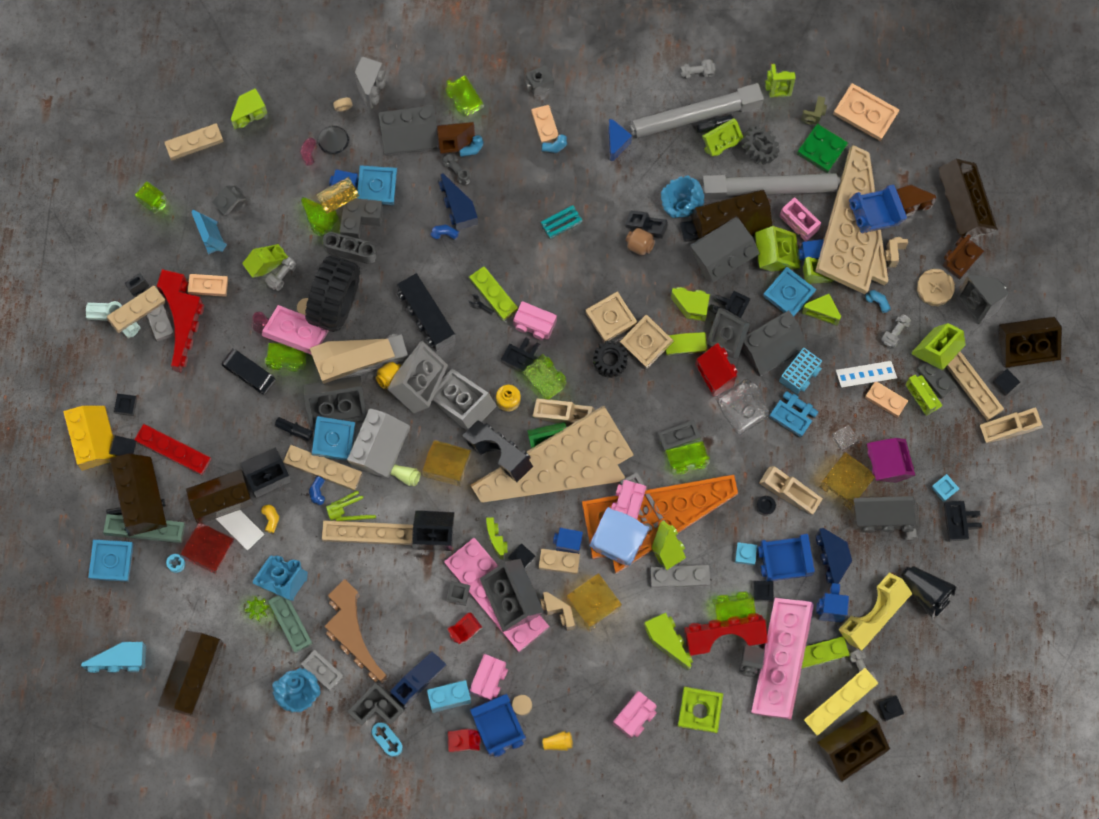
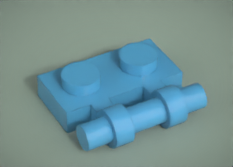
(791, 418)

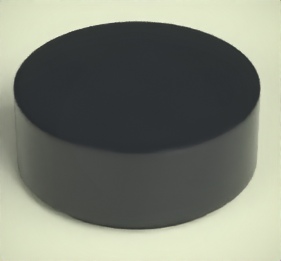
(766, 505)

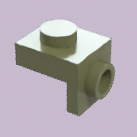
(814, 117)

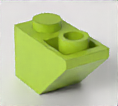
(247, 109)
(264, 260)
(691, 303)
(667, 546)

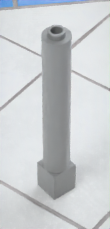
(744, 99)
(718, 186)

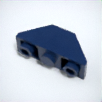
(834, 555)

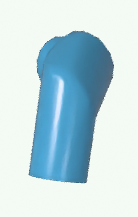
(474, 147)

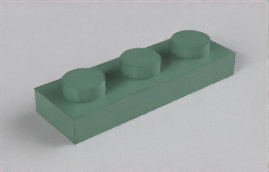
(290, 623)

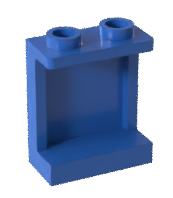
(878, 209)
(786, 558)
(498, 726)

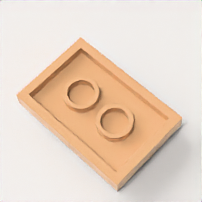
(866, 112)

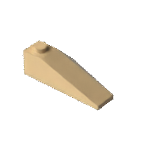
(343, 358)

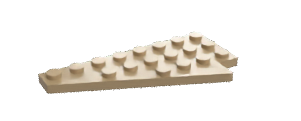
(847, 253)
(571, 459)

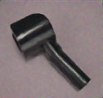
(478, 304)

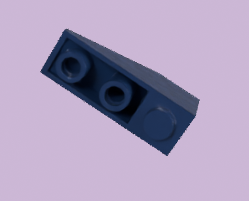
(461, 206)
(417, 679)

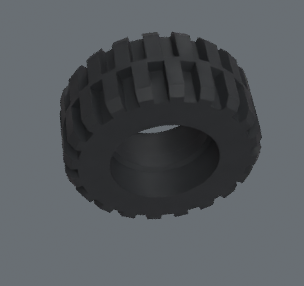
(332, 293)

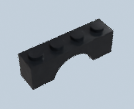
(484, 439)

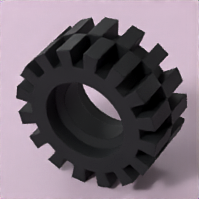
(610, 348)

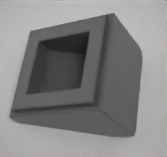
(458, 593)

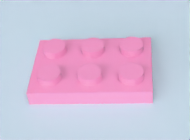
(293, 330)

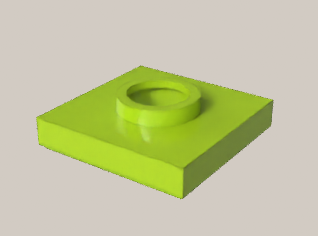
(710, 700)

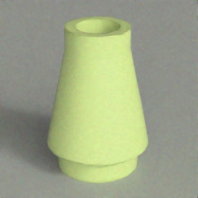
(407, 475)

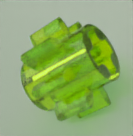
(262, 611)

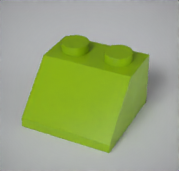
(777, 249)

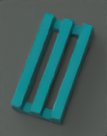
(544, 223)

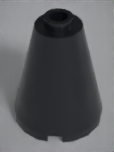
(929, 590)

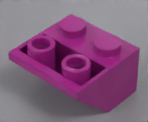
(890, 460)

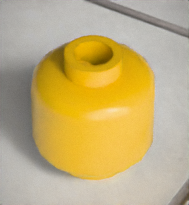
(386, 373)
(504, 402)

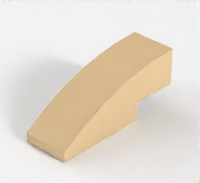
(560, 411)
(1011, 425)
(790, 490)

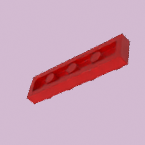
(173, 449)

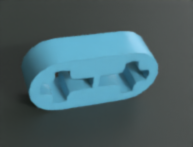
(383, 742)

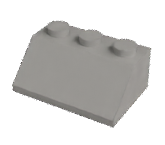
(378, 443)

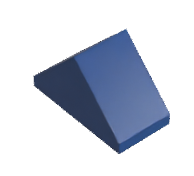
(618, 139)

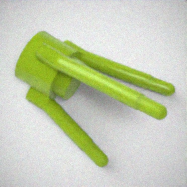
(336, 509)

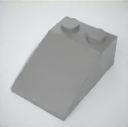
(418, 378)
(463, 399)

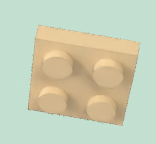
(611, 317)
(647, 341)

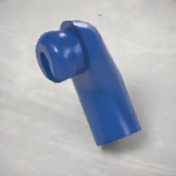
(440, 230)
(315, 493)

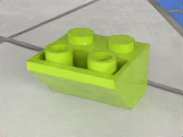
(940, 345)

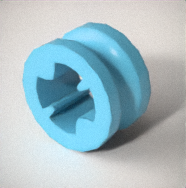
(172, 558)

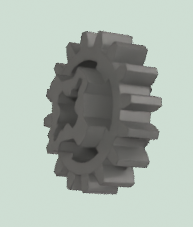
(761, 146)

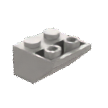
(370, 80)

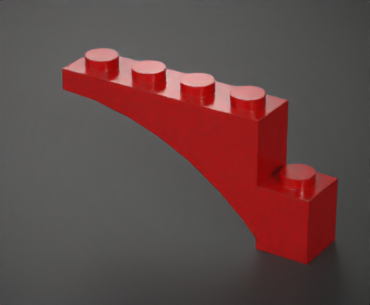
(185, 314)

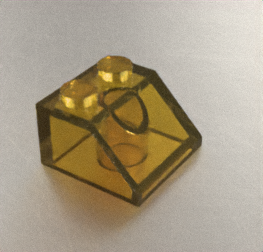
(446, 463)

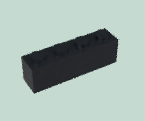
(426, 312)

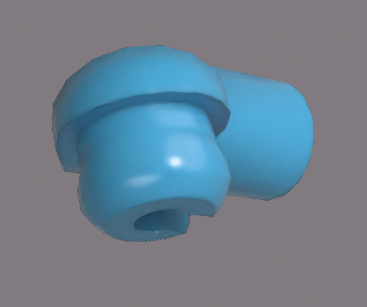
(557, 146)
(881, 299)

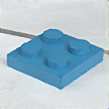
(377, 184)
(789, 292)
(333, 438)
(111, 560)

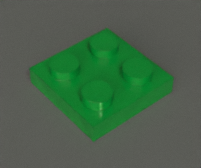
(822, 148)

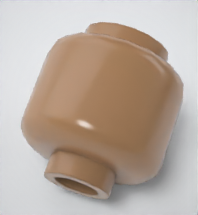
(640, 241)

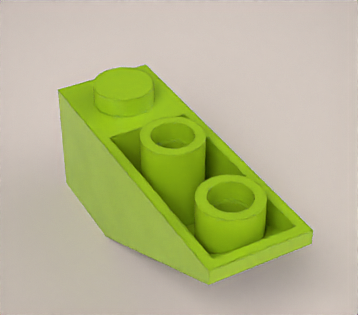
(663, 636)

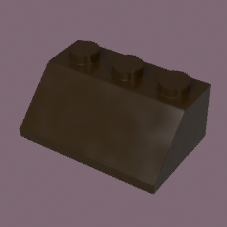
(1030, 341)
(219, 497)
(854, 745)

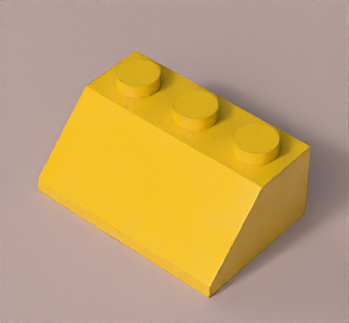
(89, 435)

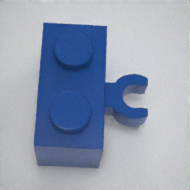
(833, 606)

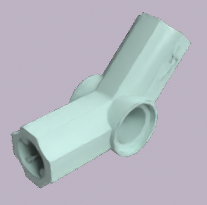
(100, 311)

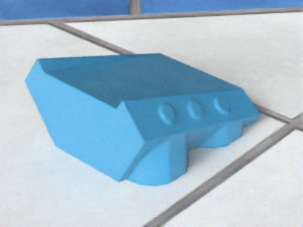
(209, 232)
(281, 577)

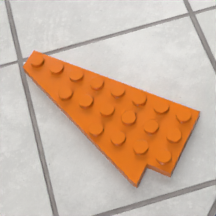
(678, 504)

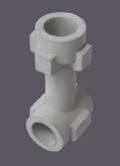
(707, 69)
(275, 281)
(891, 339)
(857, 657)

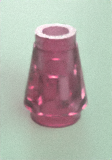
(259, 321)

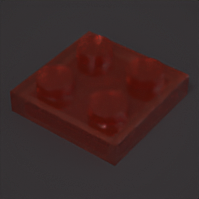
(207, 547)

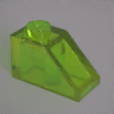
(318, 219)

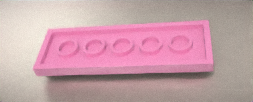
(468, 567)
(783, 658)

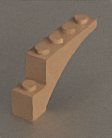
(346, 630)

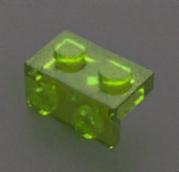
(545, 377)

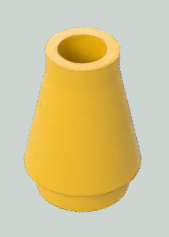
(559, 741)

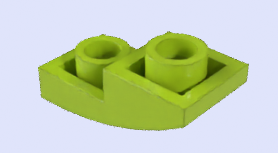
(687, 343)
(496, 541)

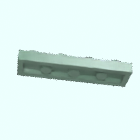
(172, 533)

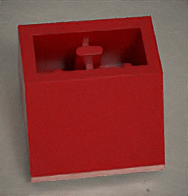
(716, 370)

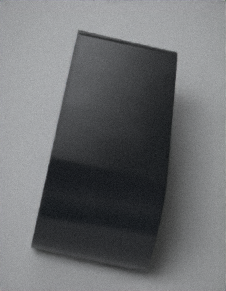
(248, 371)

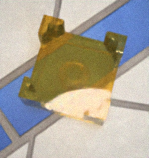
(848, 479)
(594, 601)

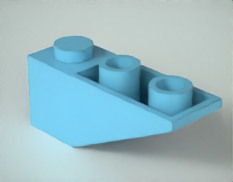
(122, 656)

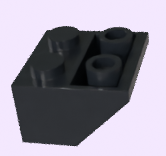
(265, 472)
(433, 530)

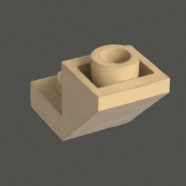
(554, 605)

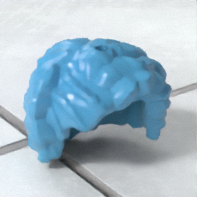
(682, 197)
(296, 690)

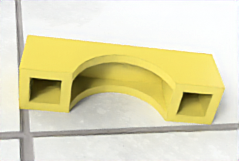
(891, 596)
(841, 701)

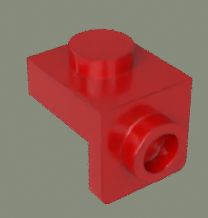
(464, 629)
(464, 740)

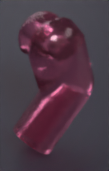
(306, 151)

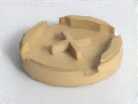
(935, 287)

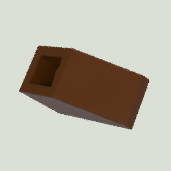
(455, 136)
(915, 199)

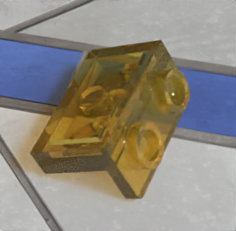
(337, 195)

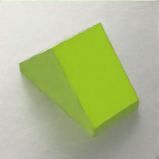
(809, 273)
(823, 309)

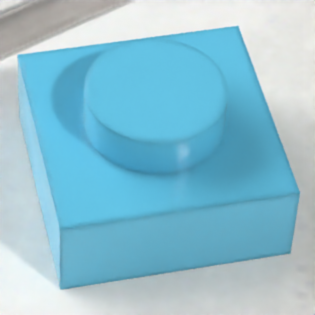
(945, 488)
(746, 553)

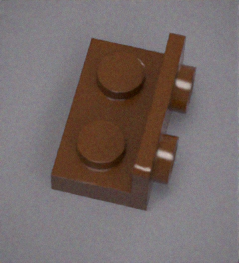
(963, 257)

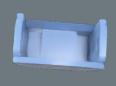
(619, 536)

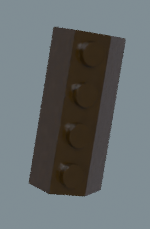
(967, 198)
(751, 209)
(138, 493)
(191, 673)

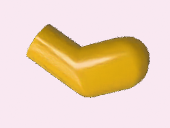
(272, 516)

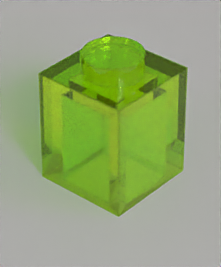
(151, 197)

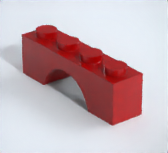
(701, 637)

